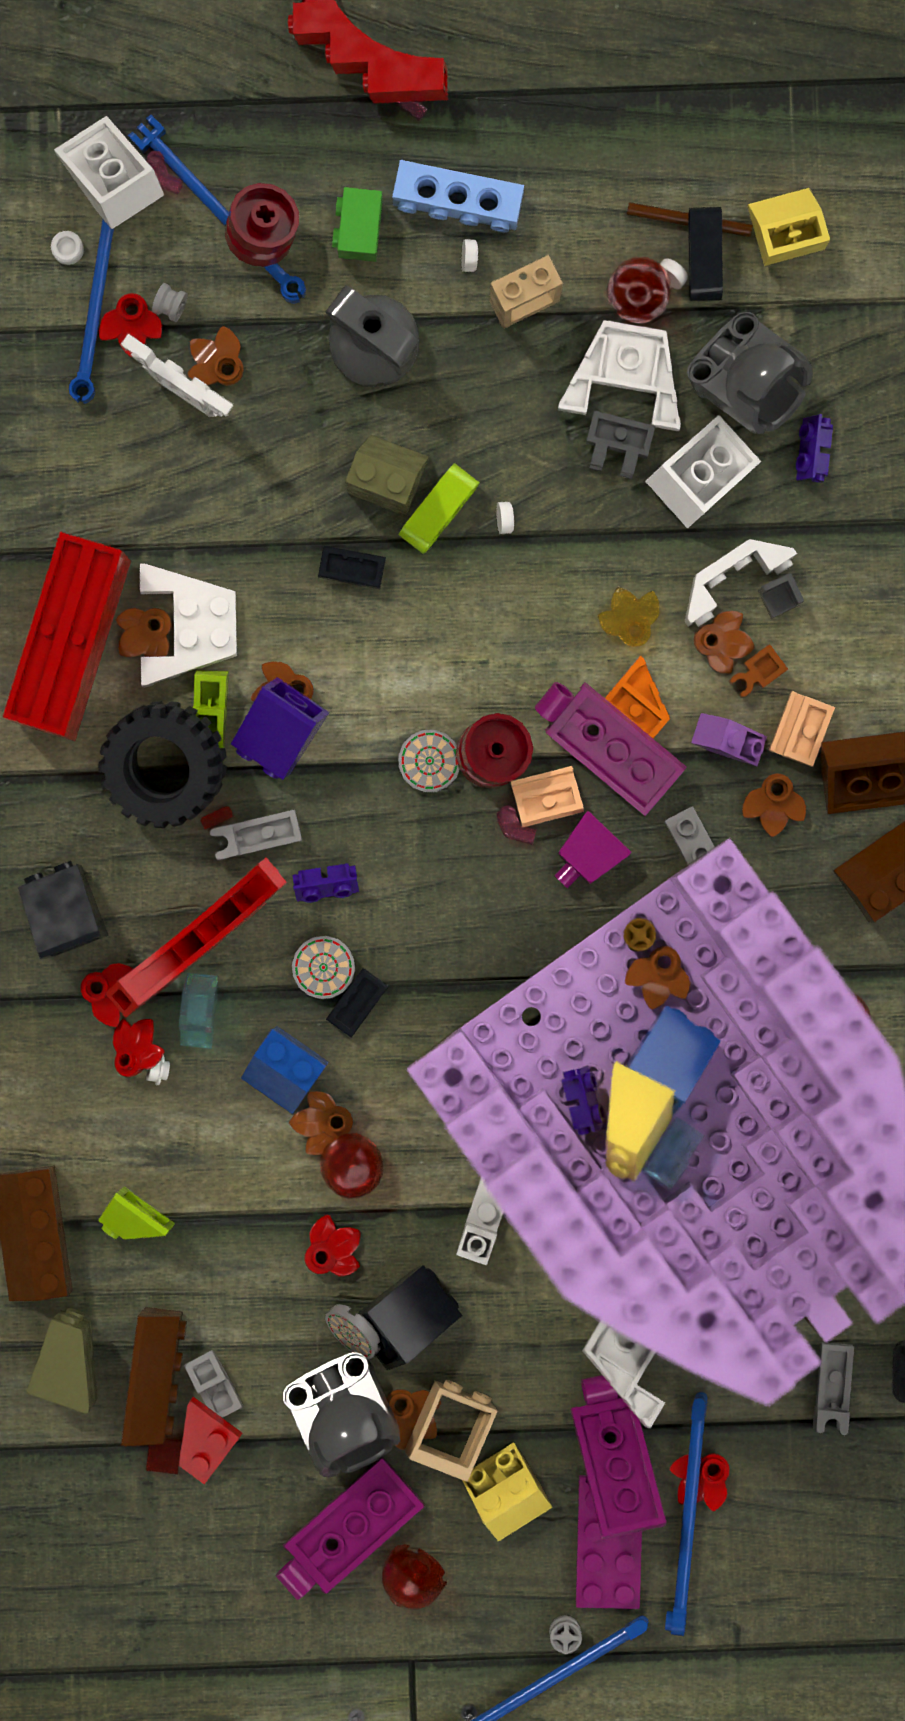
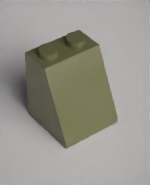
(386, 474)
(66, 1363)

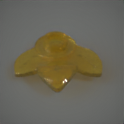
(630, 612)

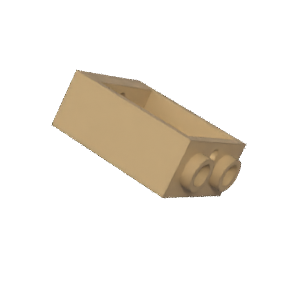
(519, 299)
(441, 1461)

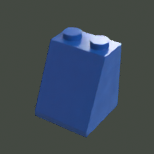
(674, 1053)
(284, 1069)

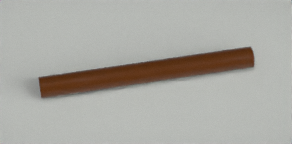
(681, 218)

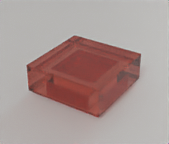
(217, 818)
(164, 1457)

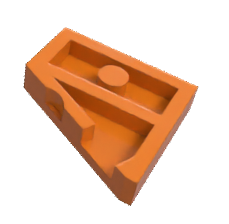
(639, 699)

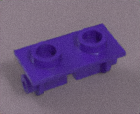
(814, 434)
(311, 887)
(583, 1088)

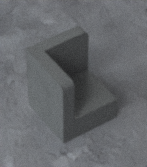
(780, 595)

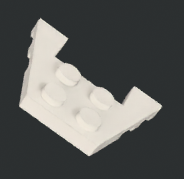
(631, 360)
(172, 377)
(202, 624)
(622, 1365)

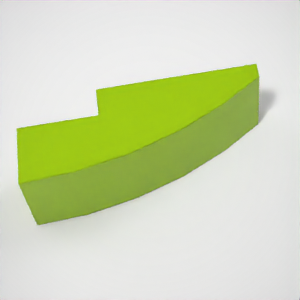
(211, 699)

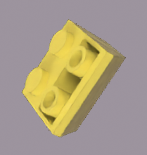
(789, 226)
(506, 1492)

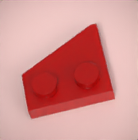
(205, 1440)

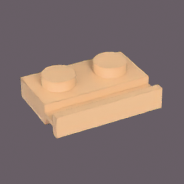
(801, 729)
(547, 796)

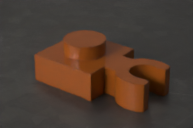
(761, 668)

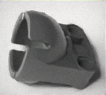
(371, 356)
(751, 374)
(343, 1416)

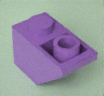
(729, 739)

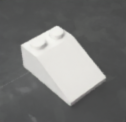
(110, 172)
(703, 471)

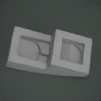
(213, 1384)

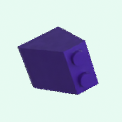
(278, 728)

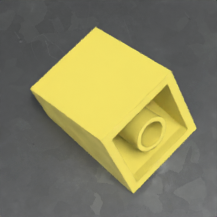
(636, 1122)

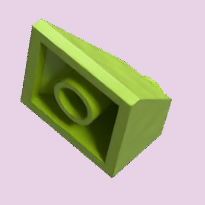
(133, 1218)

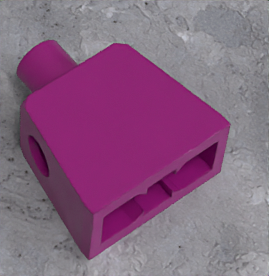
(589, 852)

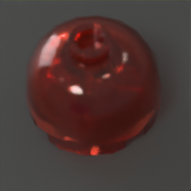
(639, 289)
(352, 1166)
(412, 1578)

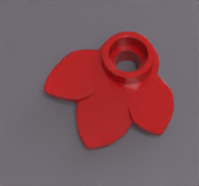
(140, 325)
(102, 1006)
(136, 1044)
(336, 1245)
(711, 1486)

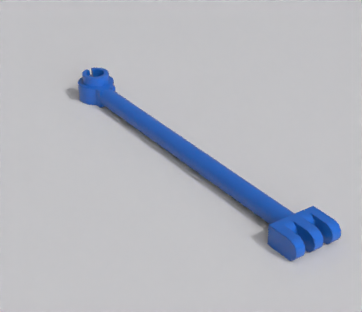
(153, 140)
(84, 374)
(677, 1619)
(630, 1631)

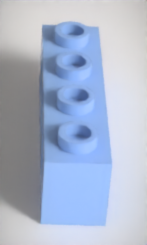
(445, 182)

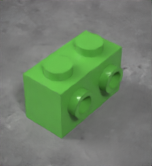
(359, 224)

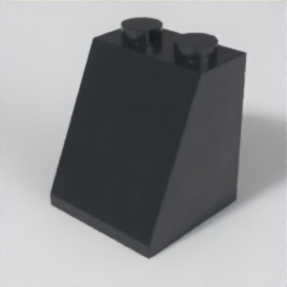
(61, 910)
(410, 1316)

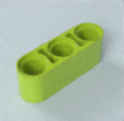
(439, 508)

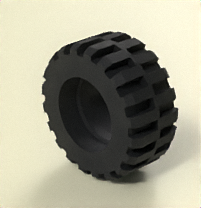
(135, 792)

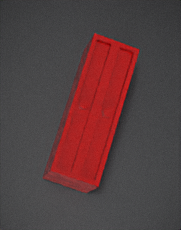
(67, 636)

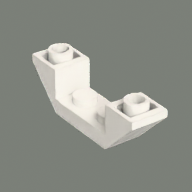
(769, 556)
(480, 1226)

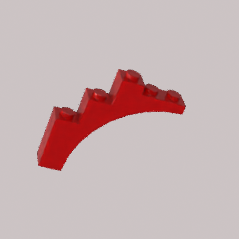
(387, 73)
(196, 939)

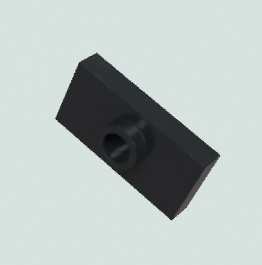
(351, 567)
(357, 1002)

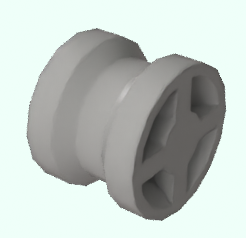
(169, 302)
(565, 1641)

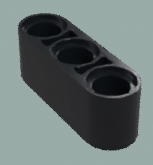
(705, 254)

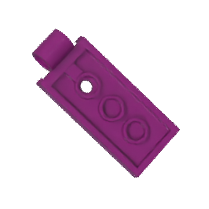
(620, 752)
(617, 1472)
(359, 1521)
(607, 1568)

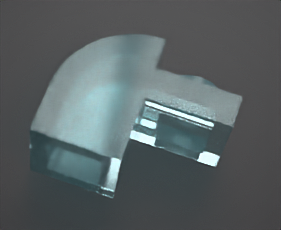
(198, 1010)
(672, 1153)

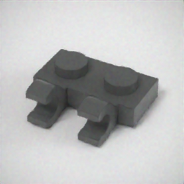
(621, 436)

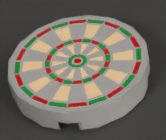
(428, 761)
(323, 967)
(353, 1331)

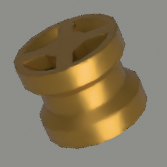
(637, 937)

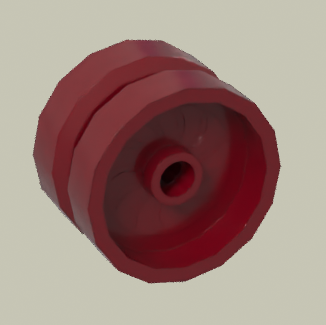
(261, 224)
(501, 734)

